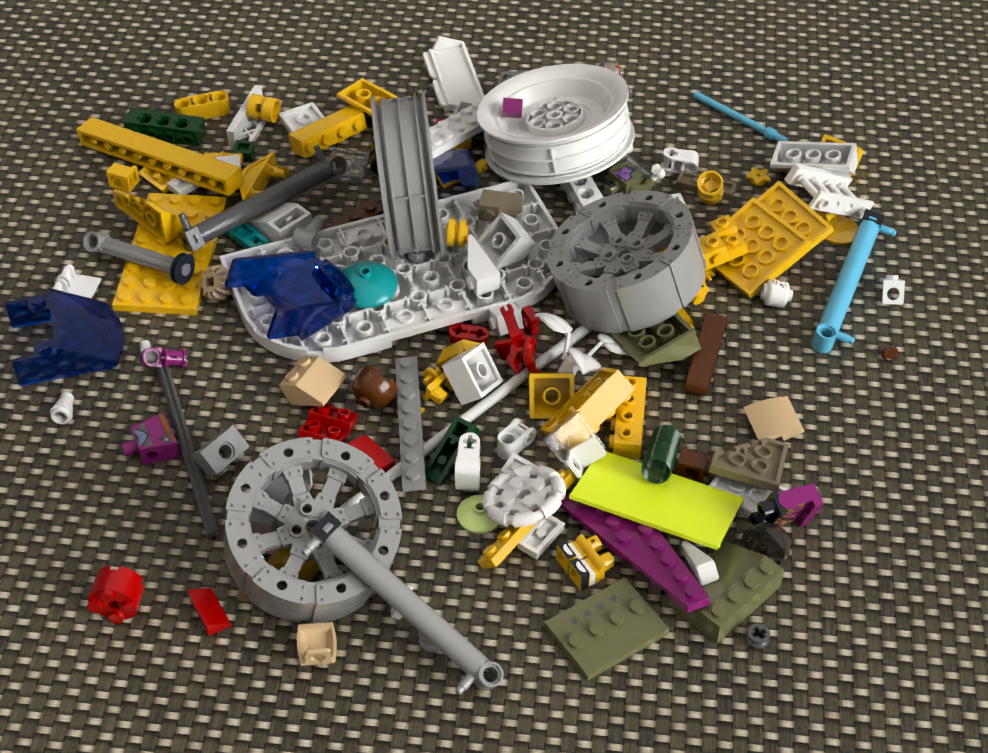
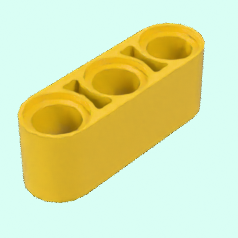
(204, 105)

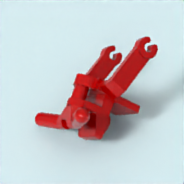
(518, 349)

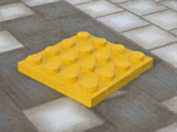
(797, 214)
(770, 247)

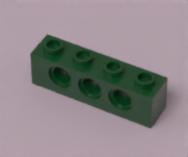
(167, 126)

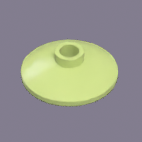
(474, 519)

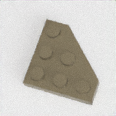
(752, 464)

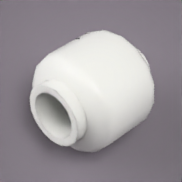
(776, 293)

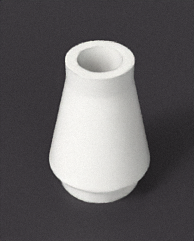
(63, 409)

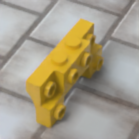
(722, 243)

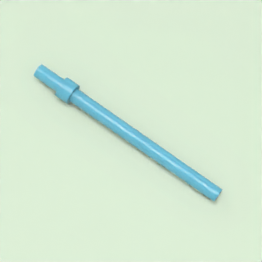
(769, 132)

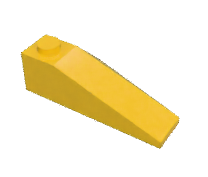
(153, 216)

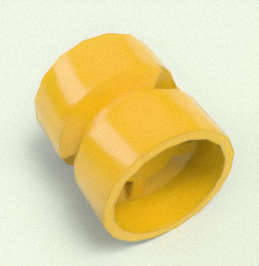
(263, 108)
(710, 187)

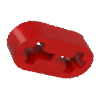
(468, 332)

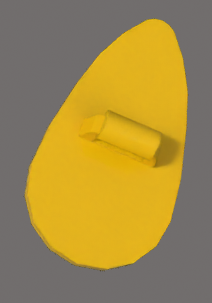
(843, 228)

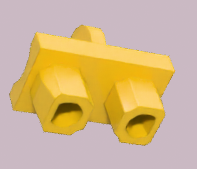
(434, 389)

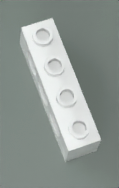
(581, 192)

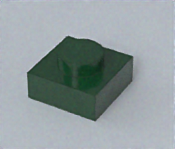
(246, 148)

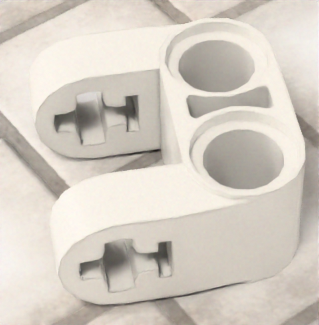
(468, 463)

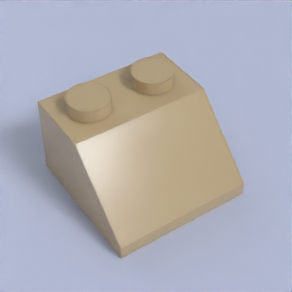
(311, 382)

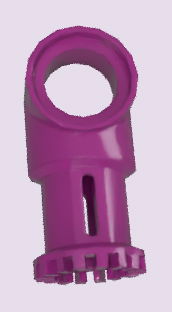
(163, 357)

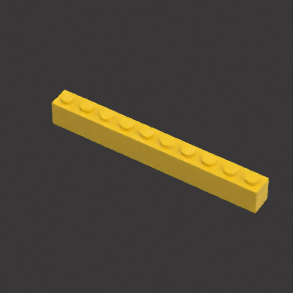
(161, 156)

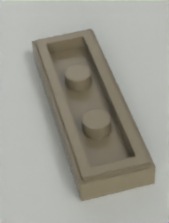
(688, 182)

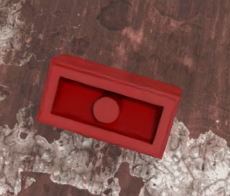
(208, 610)

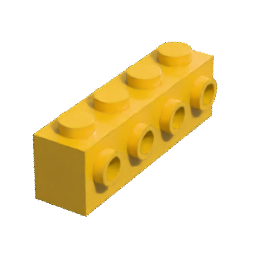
(327, 131)
(629, 422)

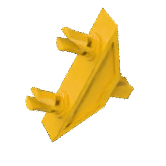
(259, 174)

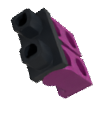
(789, 506)

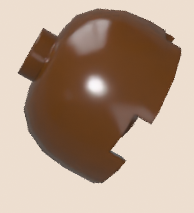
(372, 388)

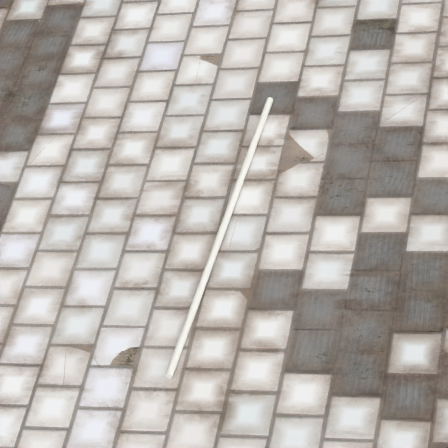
(488, 401)

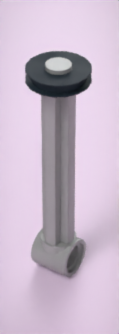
(180, 267)

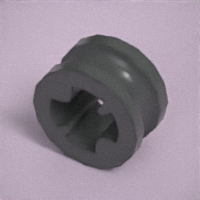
(756, 642)

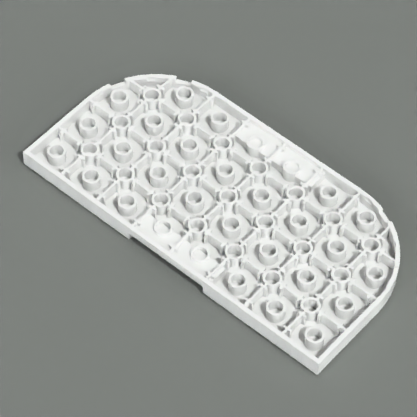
(429, 288)

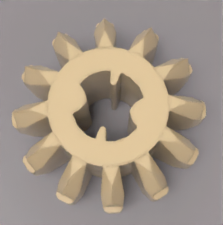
(214, 281)

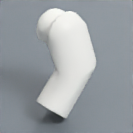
(150, 356)

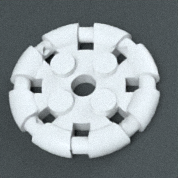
(504, 495)

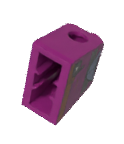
(152, 440)

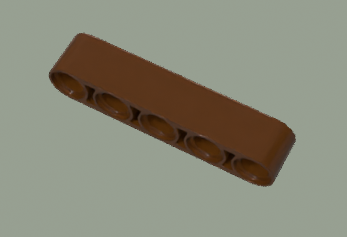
(705, 358)

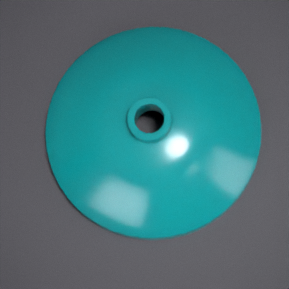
(372, 283)

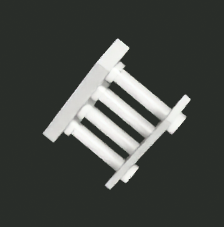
(828, 190)

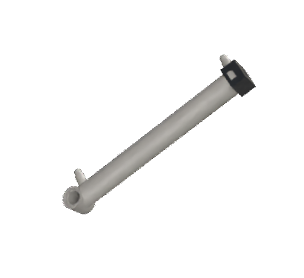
(405, 602)

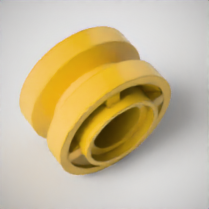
(457, 233)

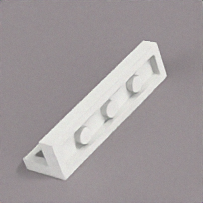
(240, 123)

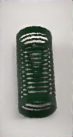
(656, 453)

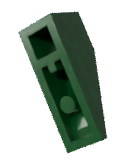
(444, 458)

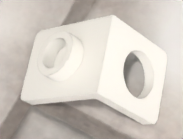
(892, 281)
(584, 455)

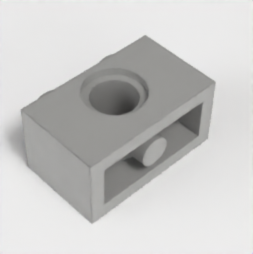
(208, 455)

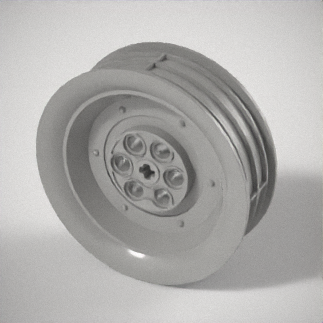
(407, 175)

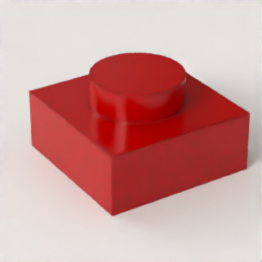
(529, 321)

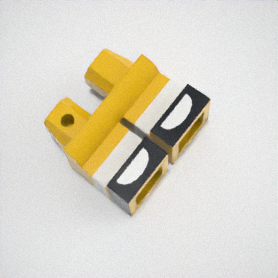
(583, 562)

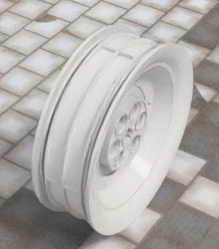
(569, 124)

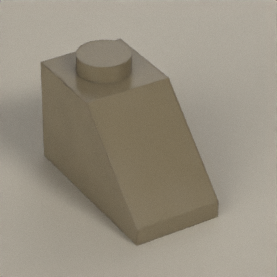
(495, 202)

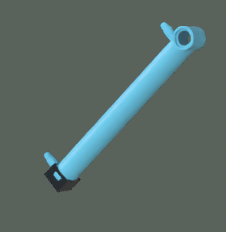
(847, 281)

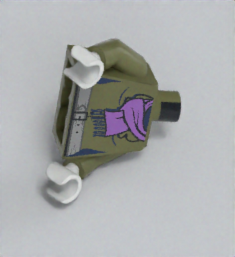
(629, 176)

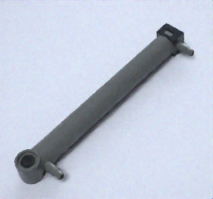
(196, 236)

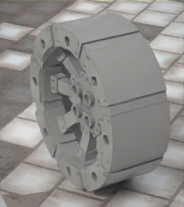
(635, 280)
(302, 599)

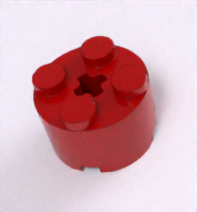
(116, 593)

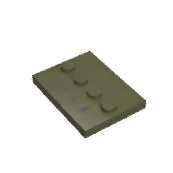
(606, 628)

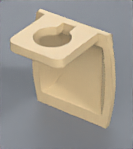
(316, 643)

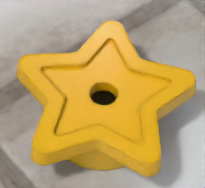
(758, 177)

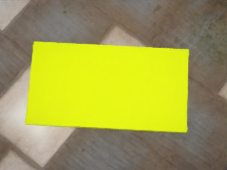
(674, 507)

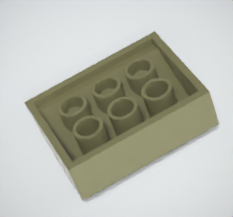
(660, 343)
(742, 586)

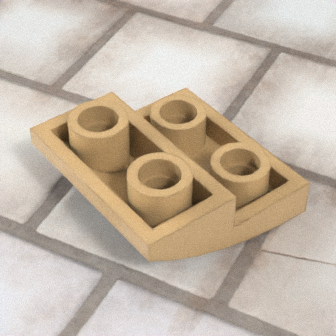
(774, 418)

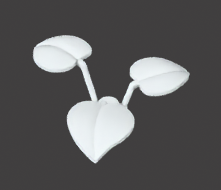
(576, 359)

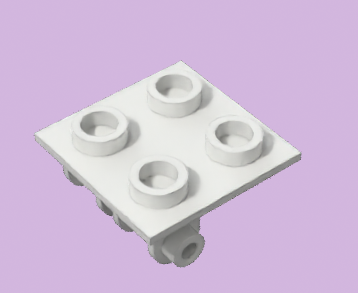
(76, 283)

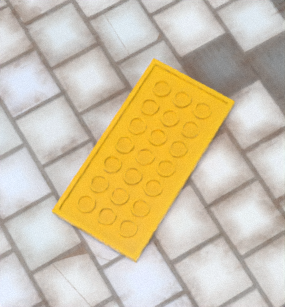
(153, 290)

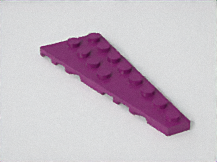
(645, 550)

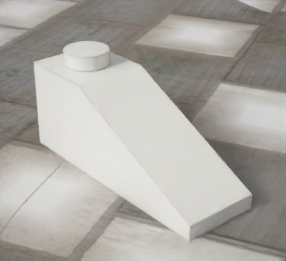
(482, 273)

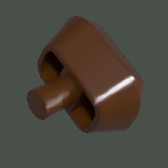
(889, 352)

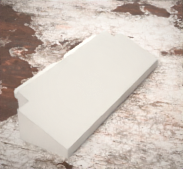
(452, 74)

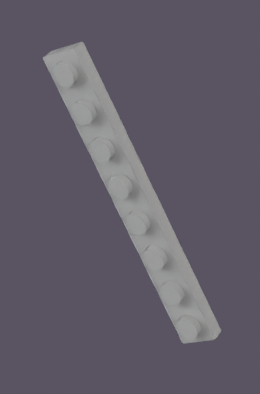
(410, 424)

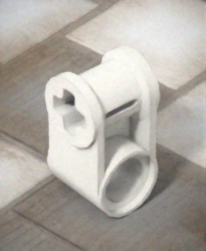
(680, 160)
(514, 439)

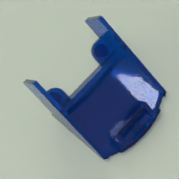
(299, 288)
(84, 332)

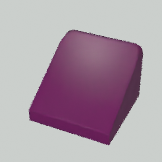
(512, 107)

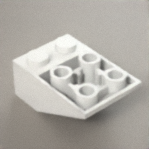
(281, 221)

